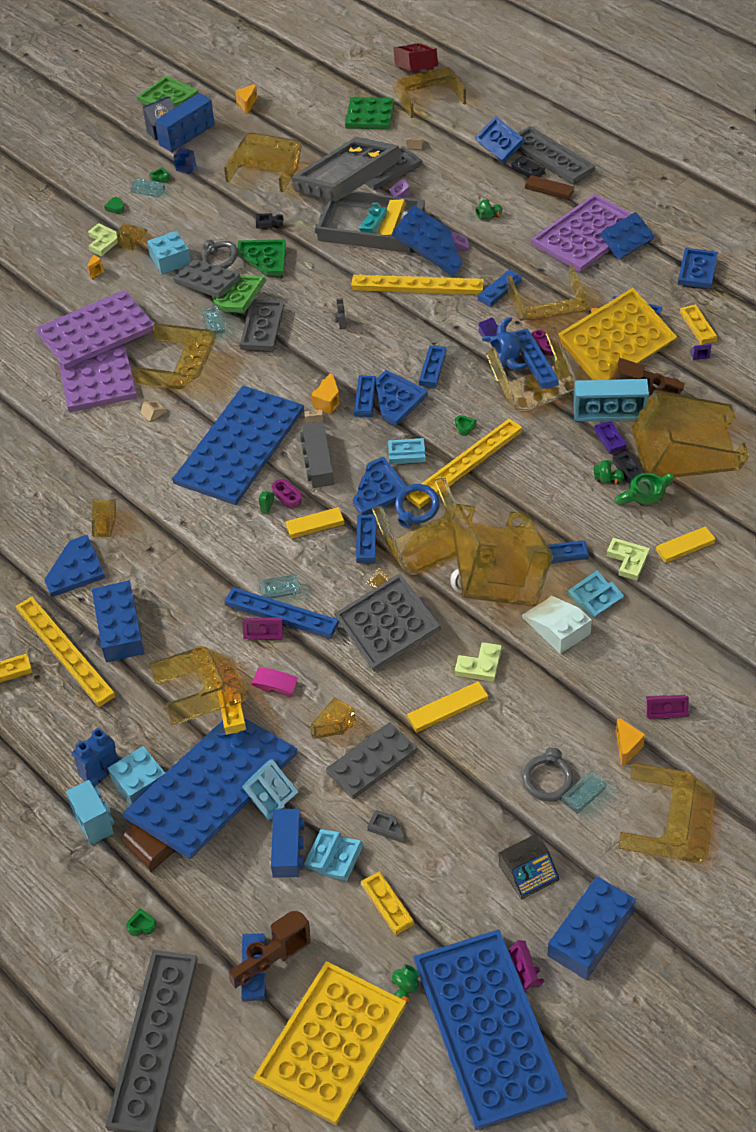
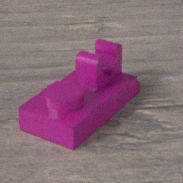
(262, 628)
(667, 706)
(523, 964)

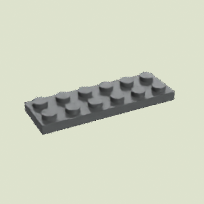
(554, 156)

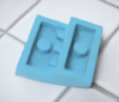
(595, 594)
(269, 788)
(333, 855)

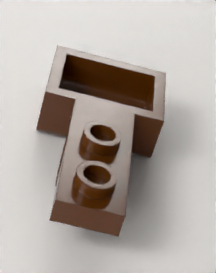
(627, 369)
(146, 847)
(289, 936)

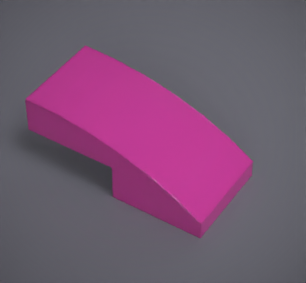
(273, 679)

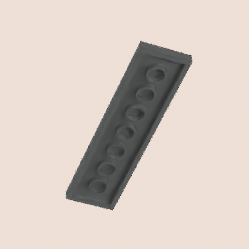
(152, 1043)

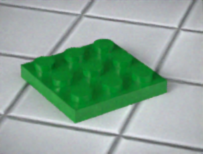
(369, 113)

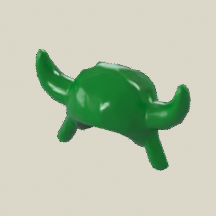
(645, 489)

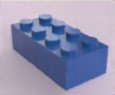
(185, 122)
(117, 621)
(591, 927)

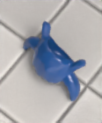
(506, 345)

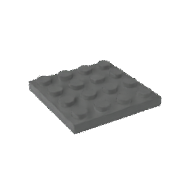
(387, 622)

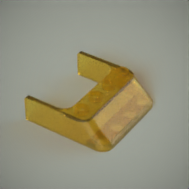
(427, 79)
(266, 153)
(554, 309)
(192, 360)
(526, 392)
(425, 545)
(217, 674)
(688, 818)

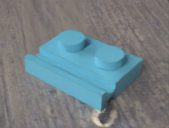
(406, 451)

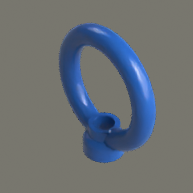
(405, 517)

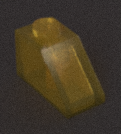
(130, 236)
(103, 516)
(333, 720)

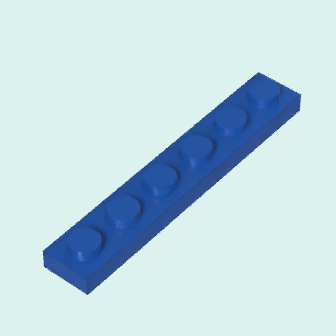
(536, 360)
(291, 615)

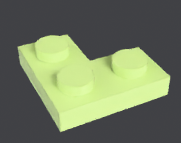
(104, 239)
(631, 554)
(482, 667)

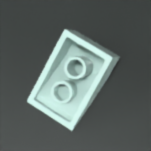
(559, 623)

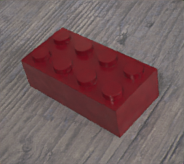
(416, 57)

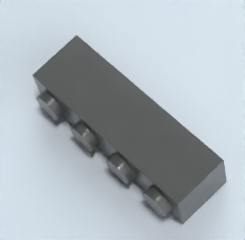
(317, 453)

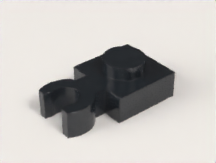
(266, 220)

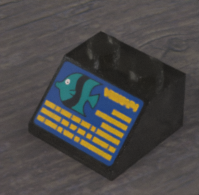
(528, 866)

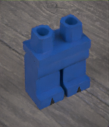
(95, 757)

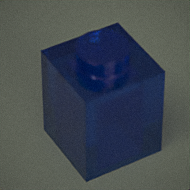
(184, 160)

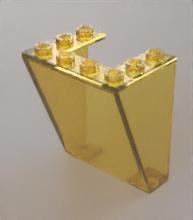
(686, 436)
(499, 561)

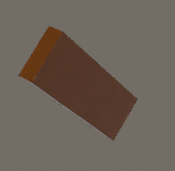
(549, 187)

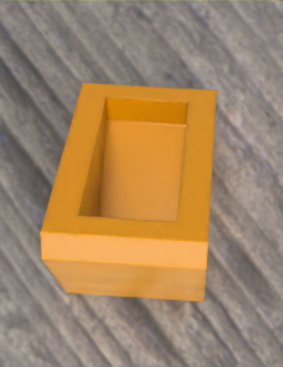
(246, 97)
(629, 740)

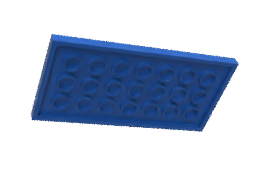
(238, 445)
(206, 787)
(489, 1030)

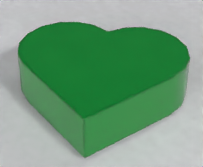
(160, 175)
(115, 205)
(465, 424)
(266, 501)
(141, 923)

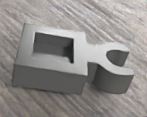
(340, 315)

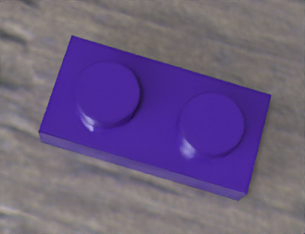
(610, 437)

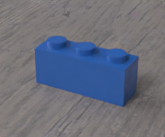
(287, 843)

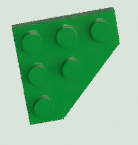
(264, 255)

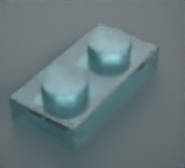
(147, 187)
(213, 319)
(280, 586)
(584, 792)

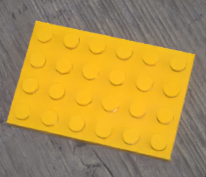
(617, 330)
(330, 1042)

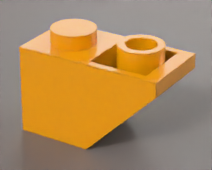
(326, 395)

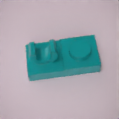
(374, 219)

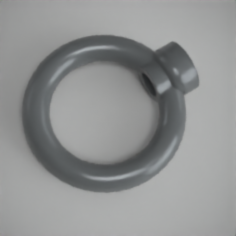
(211, 248)
(552, 758)

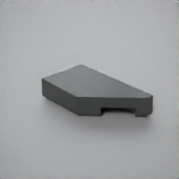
(386, 826)

